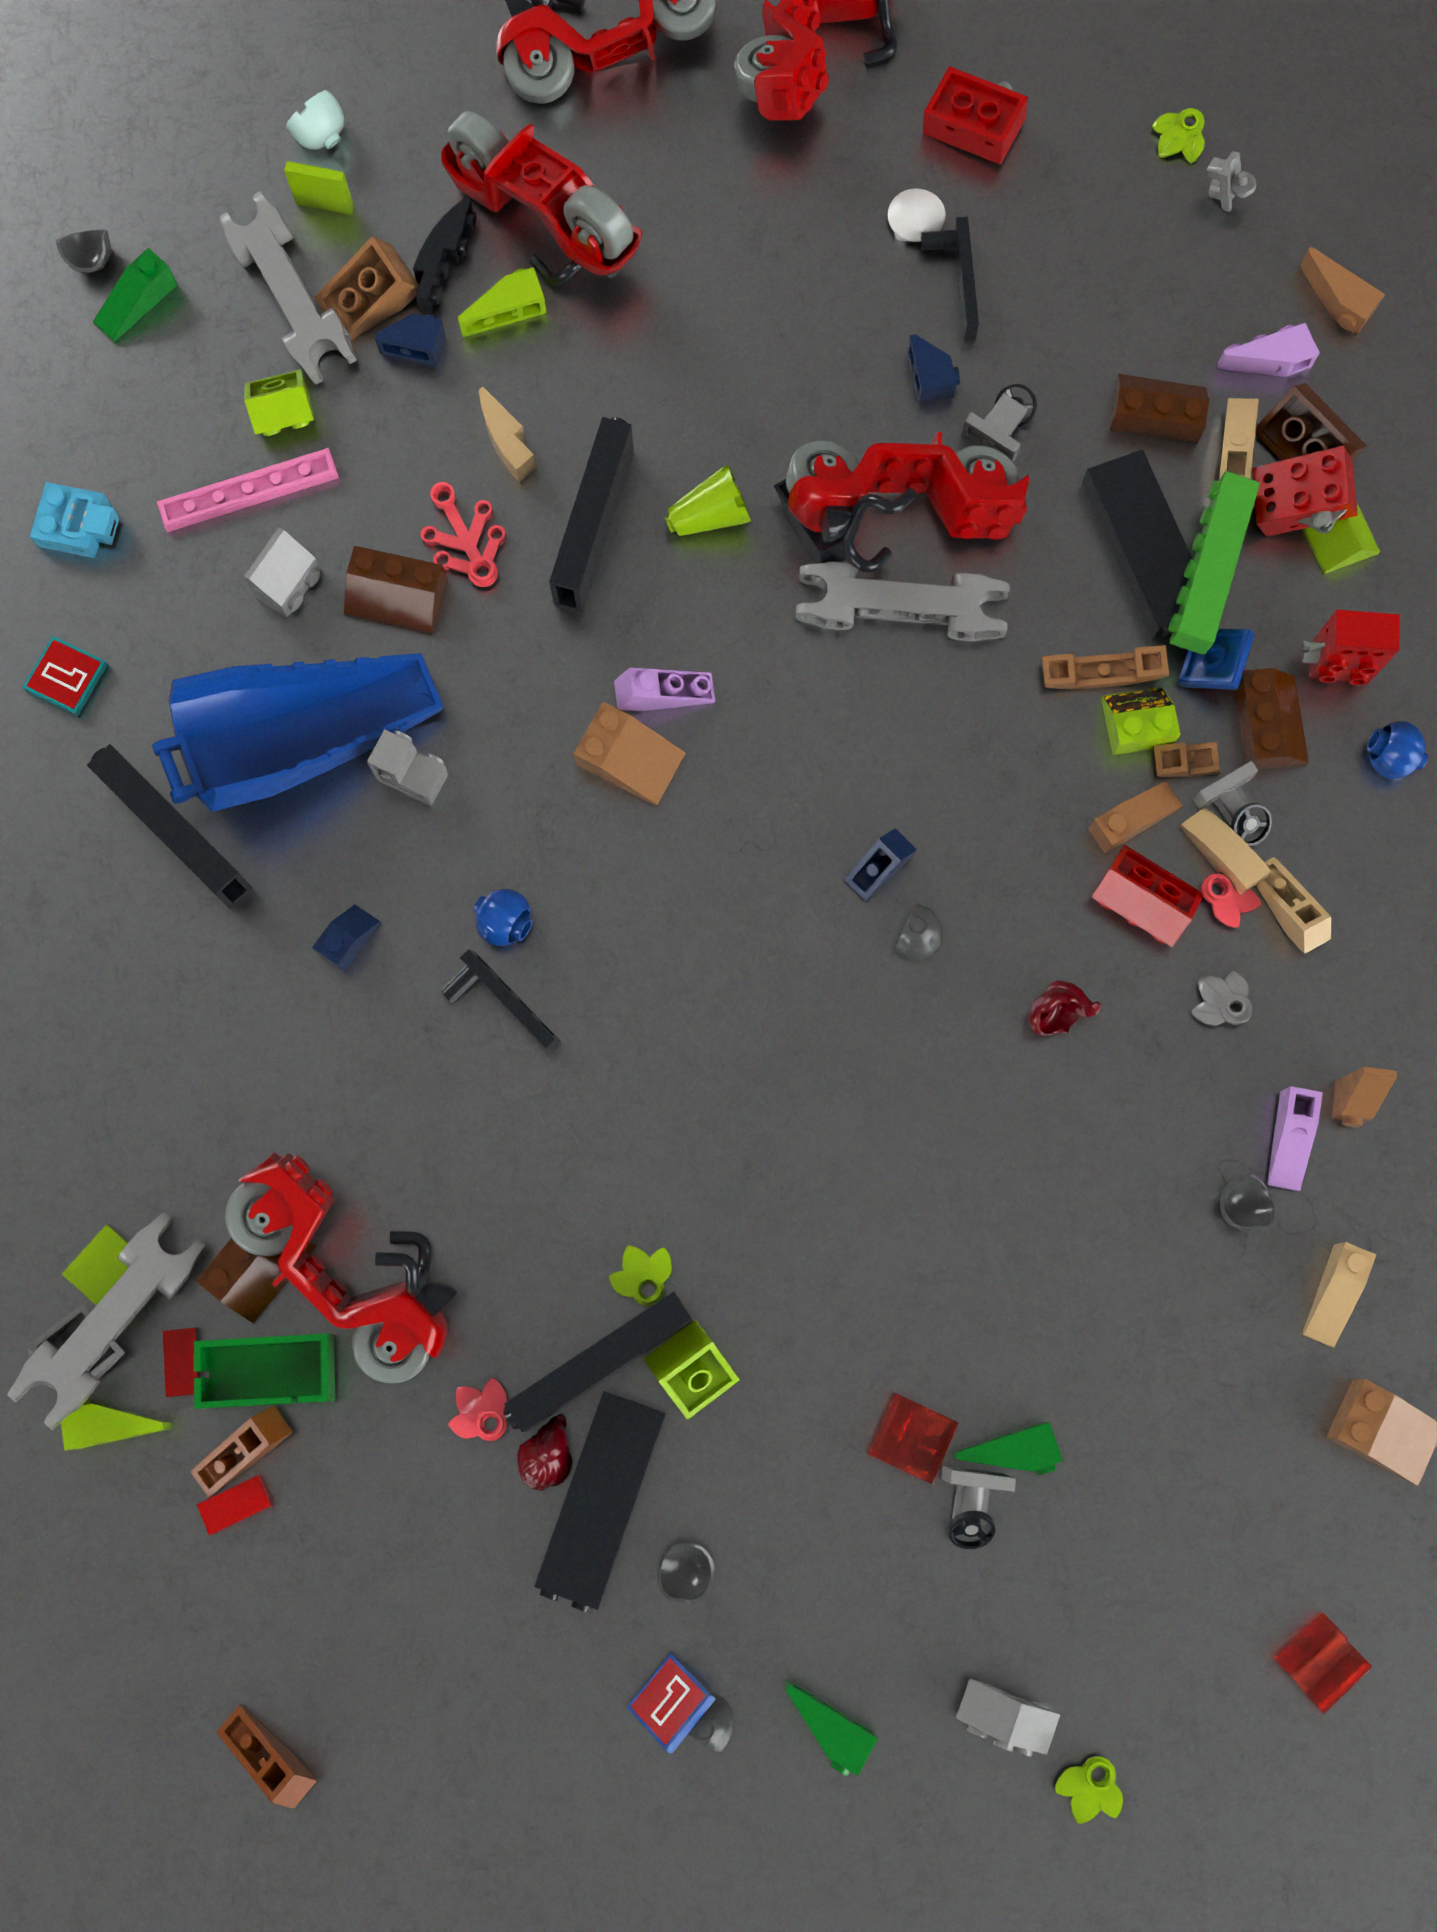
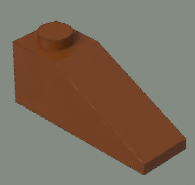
(241, 1450)
(266, 1759)

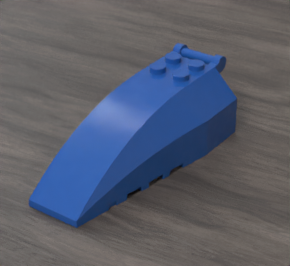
(276, 726)

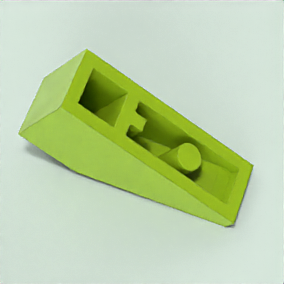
(508, 301)
(103, 1423)

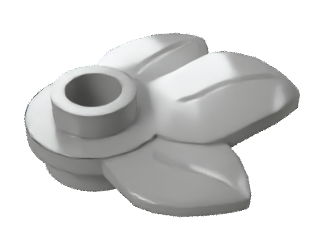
(1219, 997)

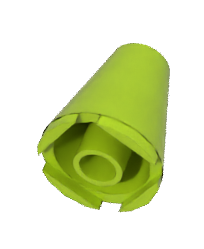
(709, 506)

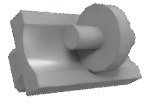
(1229, 180)

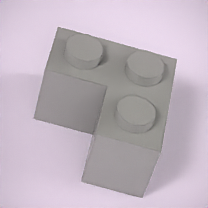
(404, 769)
(1009, 1719)

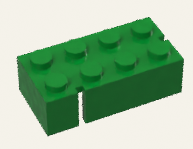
(264, 1371)

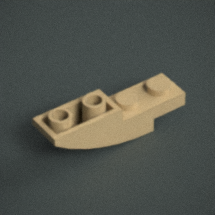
(1239, 436)

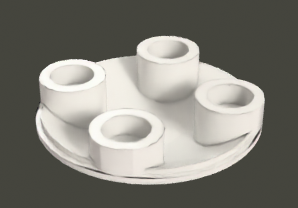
(914, 213)

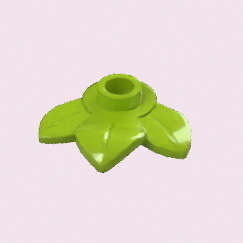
(1180, 137)
(642, 1270)
(1088, 1794)

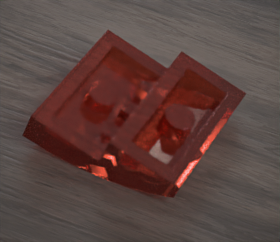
(913, 1438)
(1323, 1663)

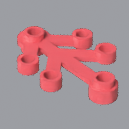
(465, 540)

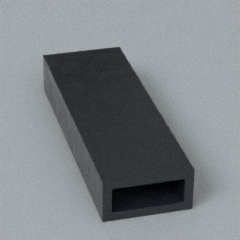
(592, 514)
(1141, 536)
(169, 825)
(597, 1363)
(599, 1502)

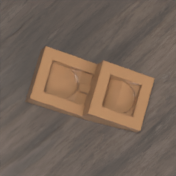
(1187, 760)

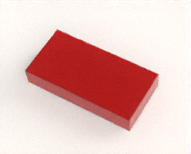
(179, 1361)
(234, 1505)

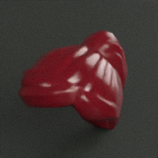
(1060, 1008)
(545, 1456)

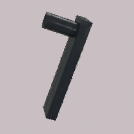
(960, 240)
(477, 969)

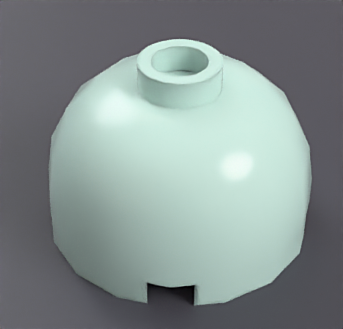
(318, 123)

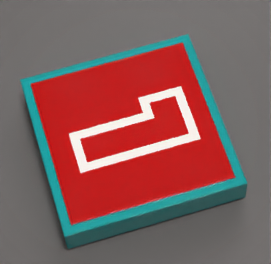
(65, 676)

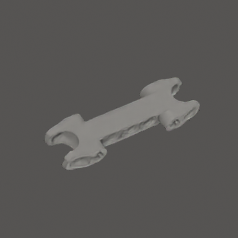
(313, 331)
(902, 601)
(69, 1367)

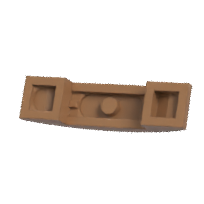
(1107, 670)

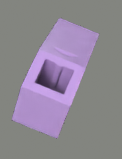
(1273, 355)
(662, 689)
(1293, 1136)

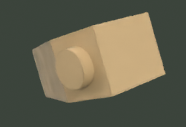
(1295, 908)
(1338, 1292)

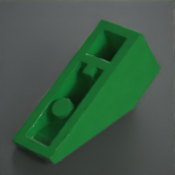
(135, 294)
(1022, 1450)
(838, 1735)

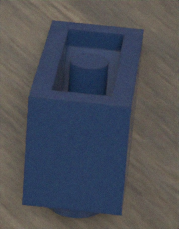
(413, 338)
(931, 370)
(880, 863)
(346, 937)

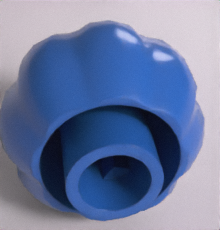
(1397, 750)
(503, 917)

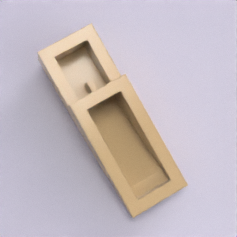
(507, 437)
(1225, 850)

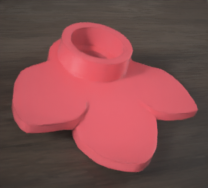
(1229, 902)
(476, 1408)

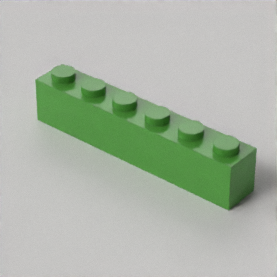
(1213, 563)

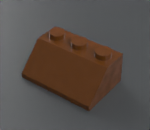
(1159, 408)
(1305, 425)
(394, 589)
(1270, 719)
(244, 1280)

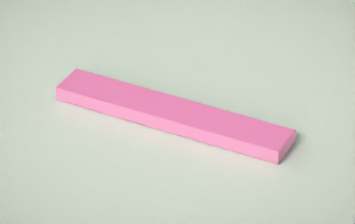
(247, 489)

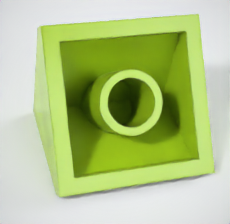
(1344, 544)

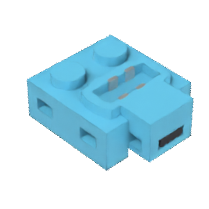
(73, 520)

